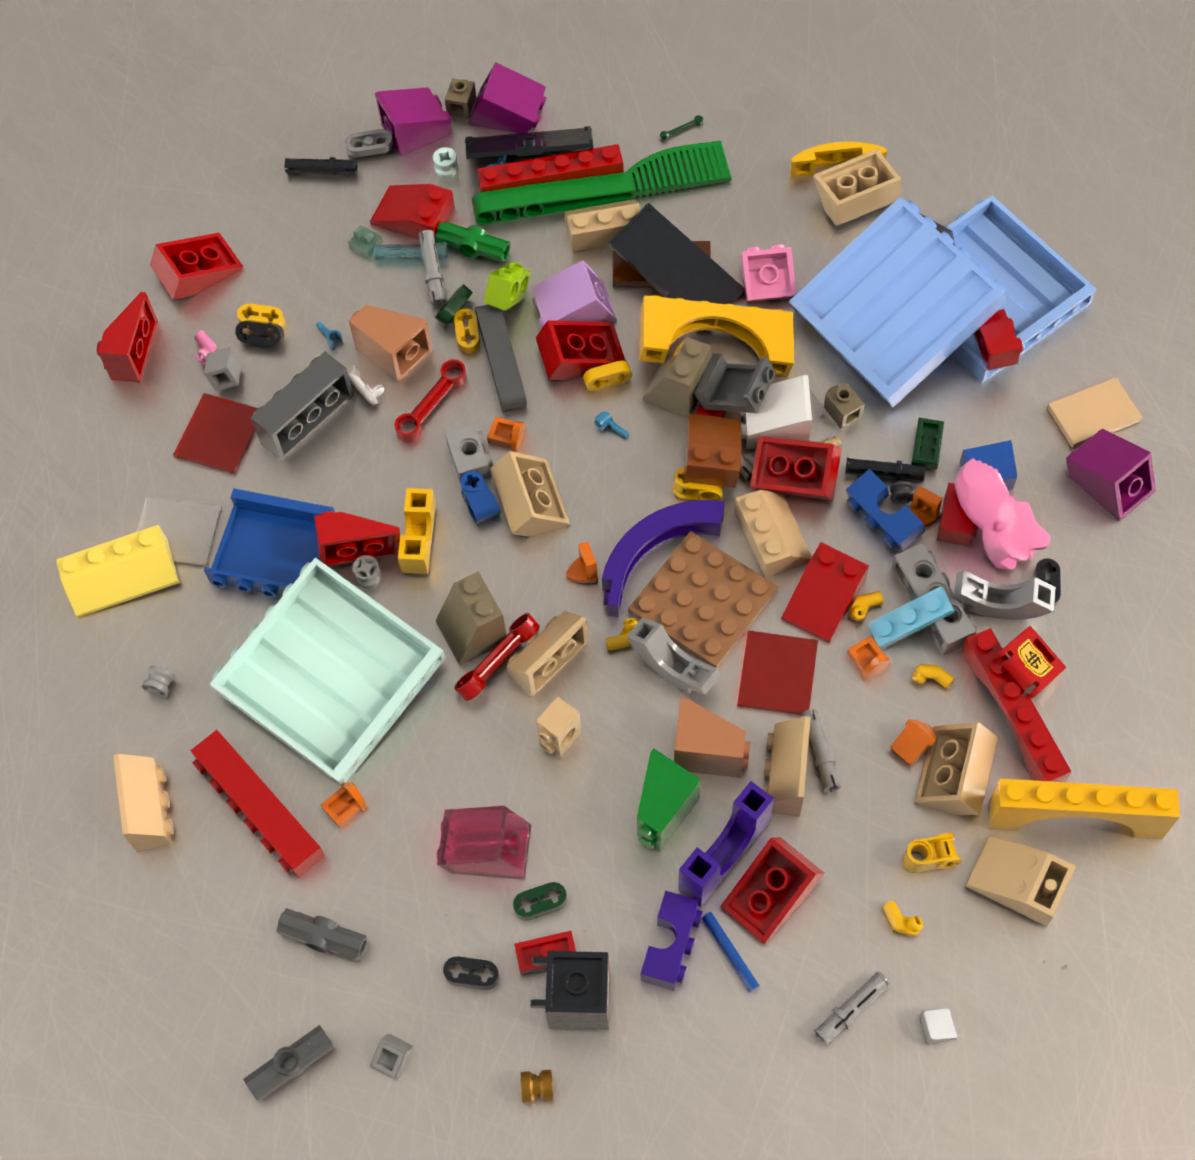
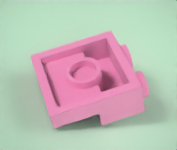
(768, 273)

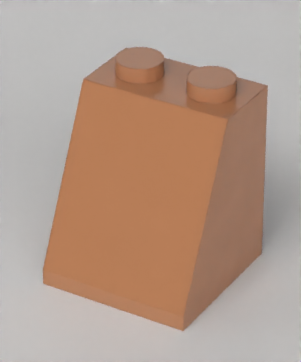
(390, 339)
(709, 742)

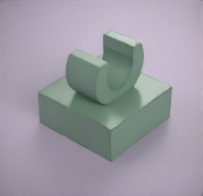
(364, 240)

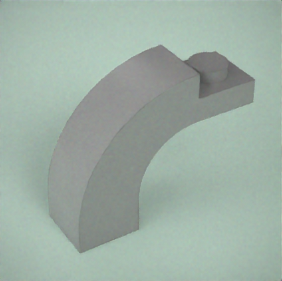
(1002, 601)
(669, 661)

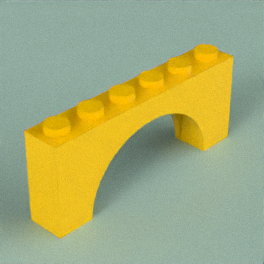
(762, 329)
(1143, 809)

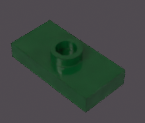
(927, 443)

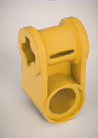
(694, 490)
(937, 853)

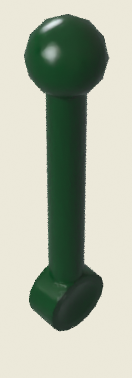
(698, 120)

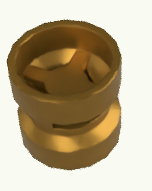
(535, 1086)

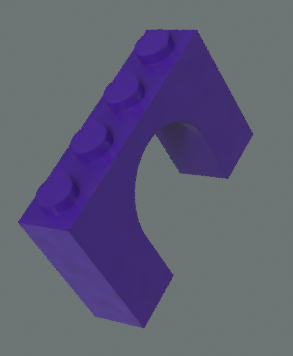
(706, 870)

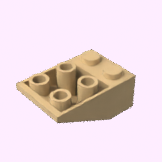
(1021, 878)

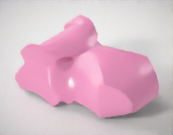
(1006, 524)

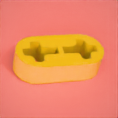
(260, 313)
(471, 330)
(607, 375)

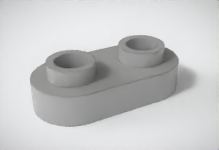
(369, 143)

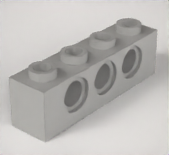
(920, 560)

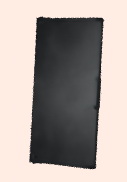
(529, 143)
(673, 261)

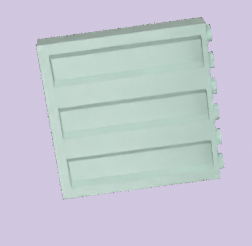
(328, 671)

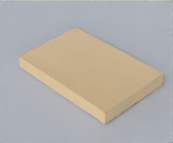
(1092, 409)

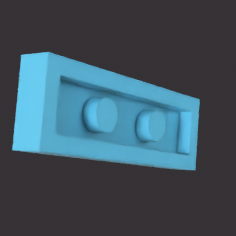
(911, 617)

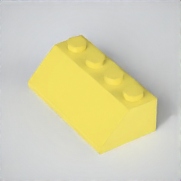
(117, 571)

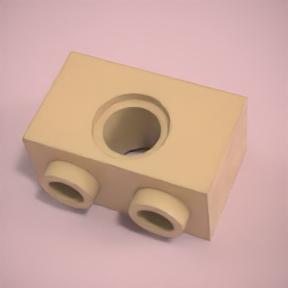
(558, 727)

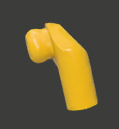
(862, 603)
(621, 641)
(903, 924)

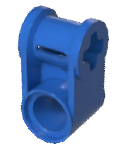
(478, 497)

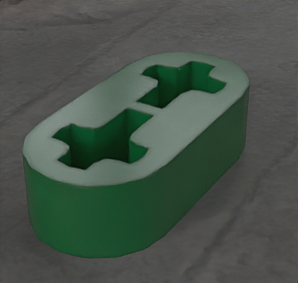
(453, 304)
(538, 894)

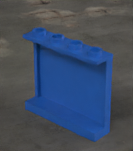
(265, 543)

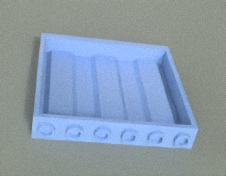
(1037, 281)
(899, 300)

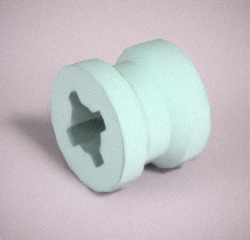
(445, 162)

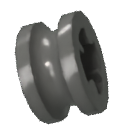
(901, 492)

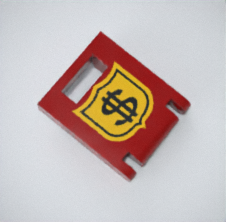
(1031, 661)

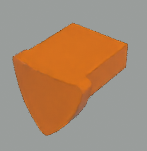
(507, 433)
(926, 506)
(583, 568)
(868, 658)
(913, 741)
(344, 804)

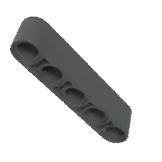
(501, 357)

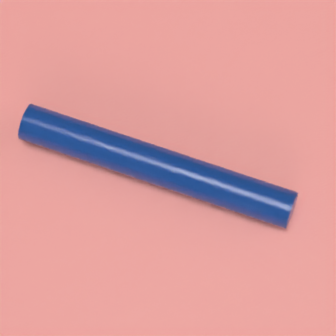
(730, 951)

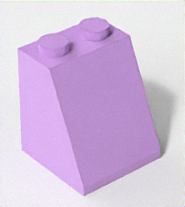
(573, 296)

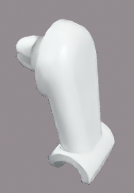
(368, 393)

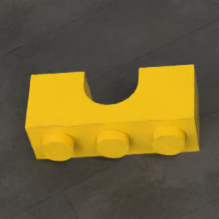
(419, 524)

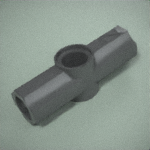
(322, 934)
(272, 1075)

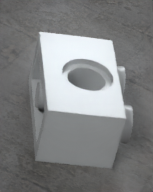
(465, 440)

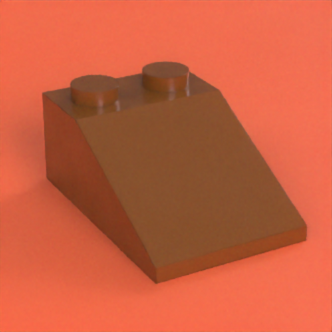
(712, 451)

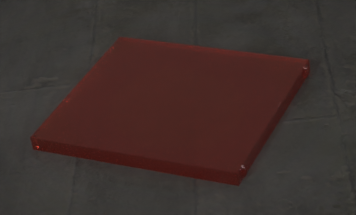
(217, 434)
(777, 673)

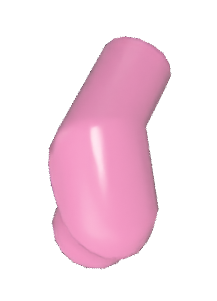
(207, 346)

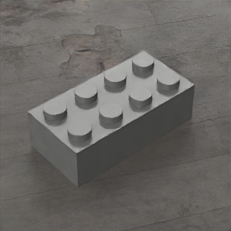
(302, 405)

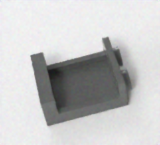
(734, 385)

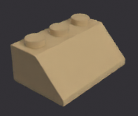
(857, 187)
(597, 225)
(529, 494)
(771, 532)
(548, 652)
(787, 765)
(957, 769)
(142, 802)

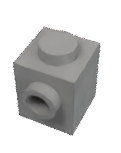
(222, 369)

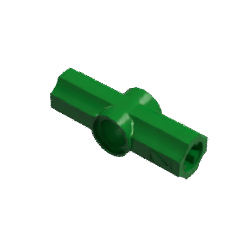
(473, 241)

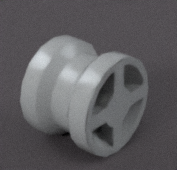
(365, 565)
(158, 681)

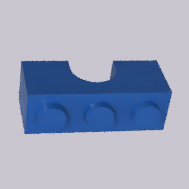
(898, 528)

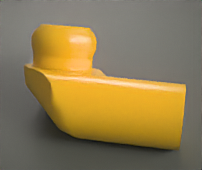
(934, 672)

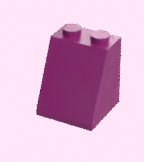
(508, 101)
(412, 118)
(1113, 472)

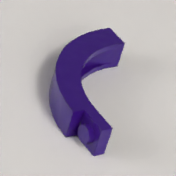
(666, 524)

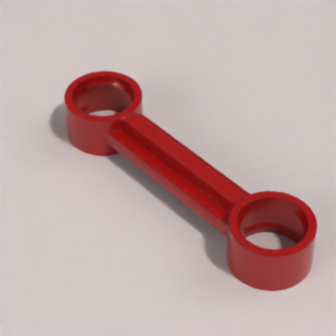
(430, 401)
(474, 681)

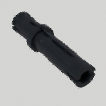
(321, 166)
(886, 469)

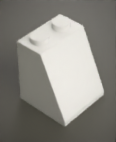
(782, 413)

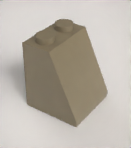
(679, 377)
(471, 619)

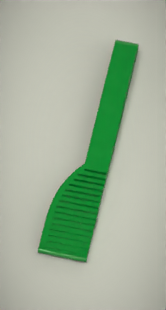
(660, 172)

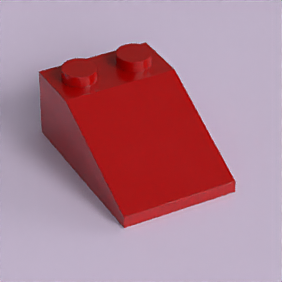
(414, 209)
(193, 264)
(128, 341)
(577, 346)
(796, 468)
(346, 537)
(825, 592)
(772, 889)

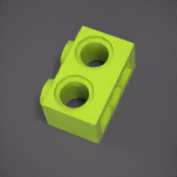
(507, 286)

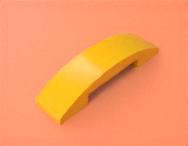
(829, 154)

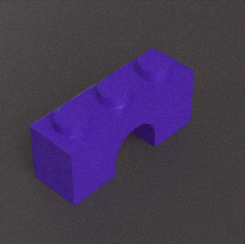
(665, 965)

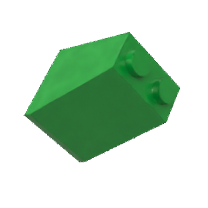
(665, 800)

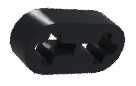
(259, 338)
(1055, 577)
(470, 980)

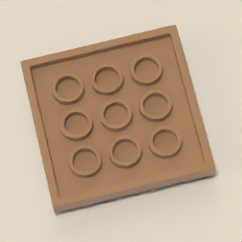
(704, 599)

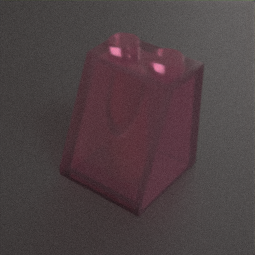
(484, 842)

